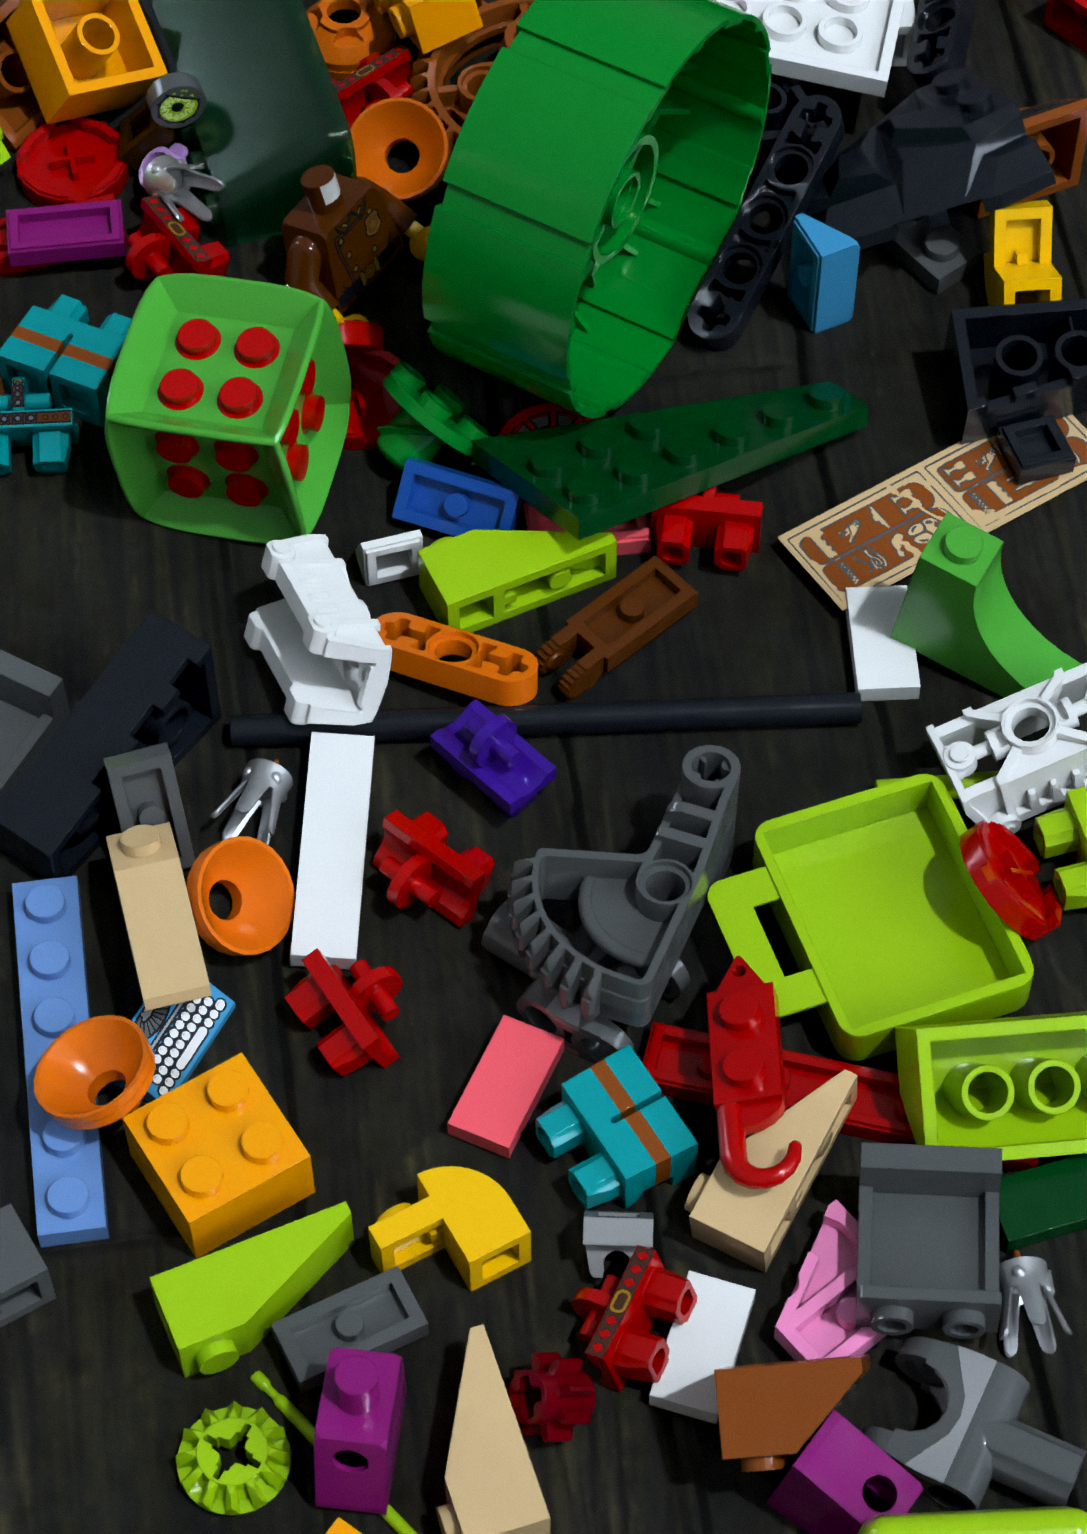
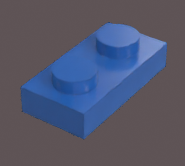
(453, 500)

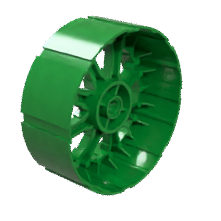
(594, 192)

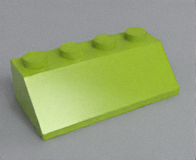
(997, 1083)

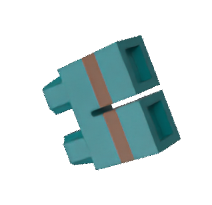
(65, 356)
(624, 1129)

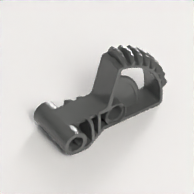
(630, 903)

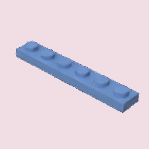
(53, 999)

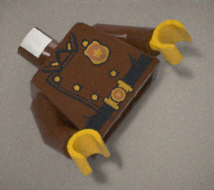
(345, 237)

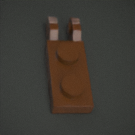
(617, 625)

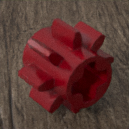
(552, 1396)

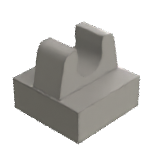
(614, 1232)

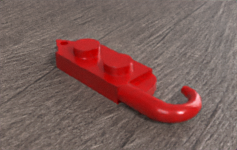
(747, 1073)

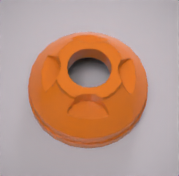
(348, 43)
(394, 122)
(259, 893)
(86, 1061)

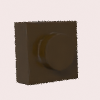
(140, 135)

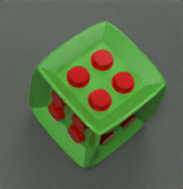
(229, 407)

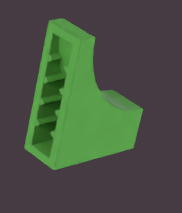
(966, 617)

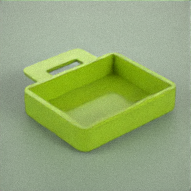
(875, 917)

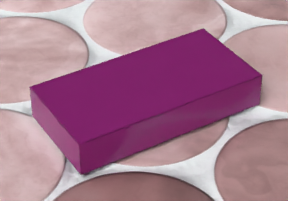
(65, 233)

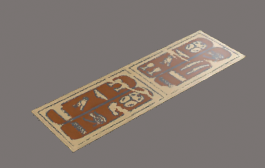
(887, 527)

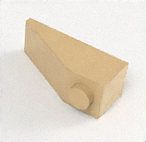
(158, 916)
(755, 1222)
(488, 1466)

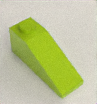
(507, 572)
(231, 1297)

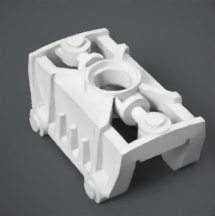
(319, 636)
(1035, 771)

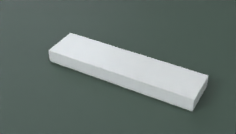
(333, 848)

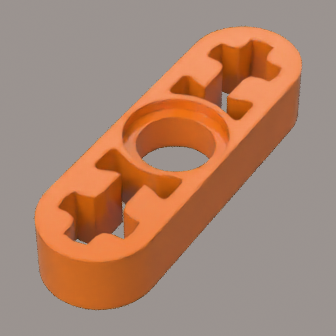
(490, 673)

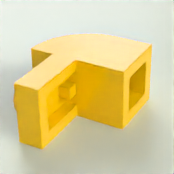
(1020, 255)
(459, 1213)

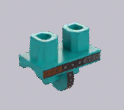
(32, 422)

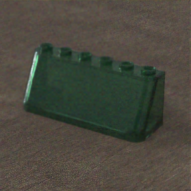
(265, 109)

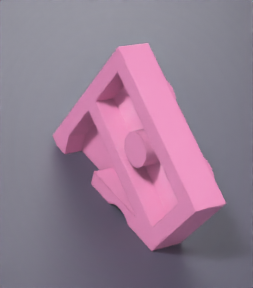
(822, 1307)

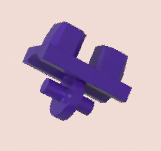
(494, 757)

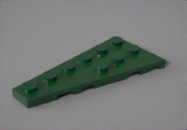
(638, 462)

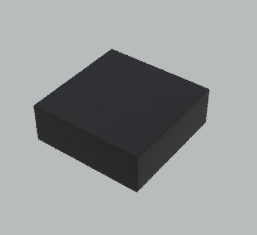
(1035, 449)

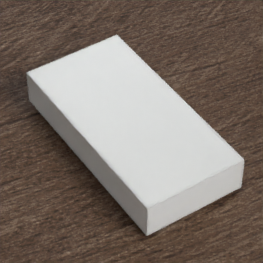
(880, 664)
(703, 1345)

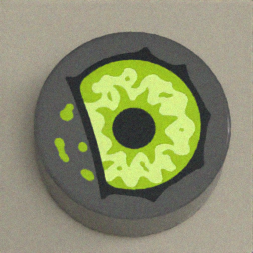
(176, 100)

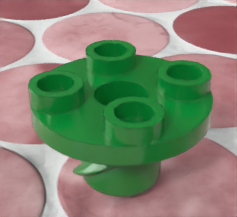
(425, 420)

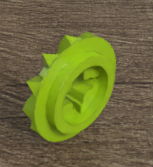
(241, 1487)

